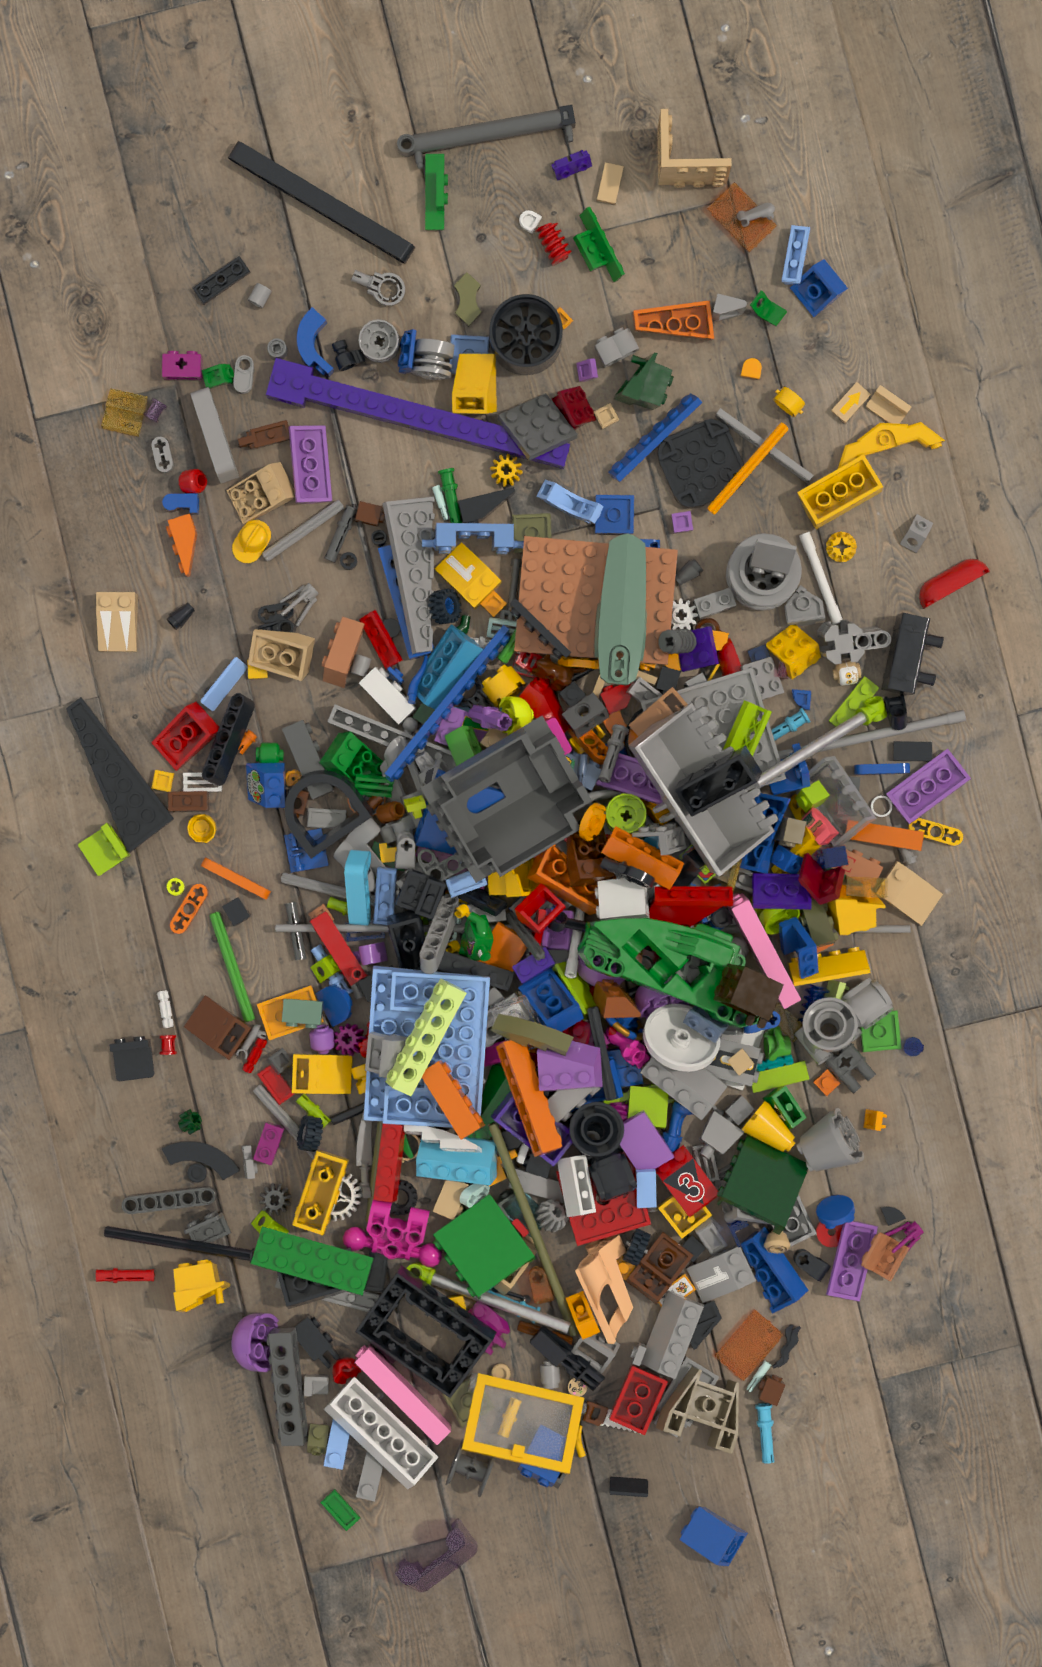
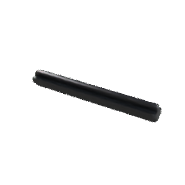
(599, 1041)

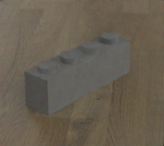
(306, 755)

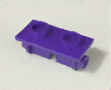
(580, 162)

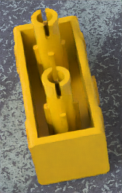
(320, 1192)

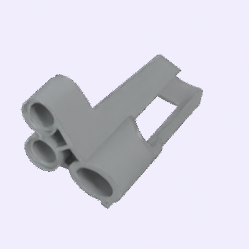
(359, 840)

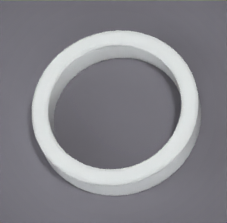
(871, 806)

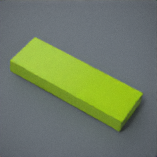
(781, 1076)

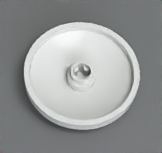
(675, 1042)

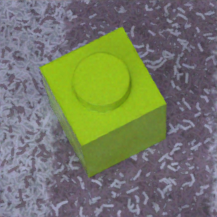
(812, 796)

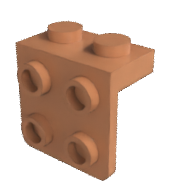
(880, 1256)

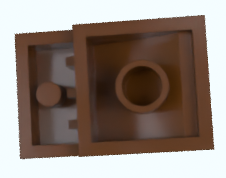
(659, 1268)

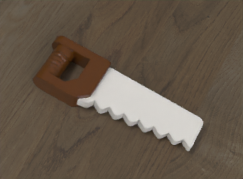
(602, 1417)

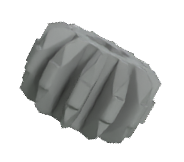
(551, 1215)

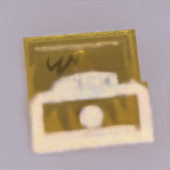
(124, 412)

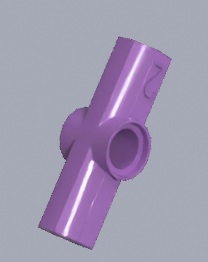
(490, 717)

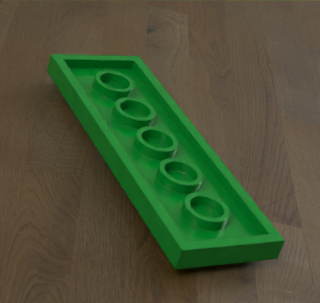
(312, 1261)

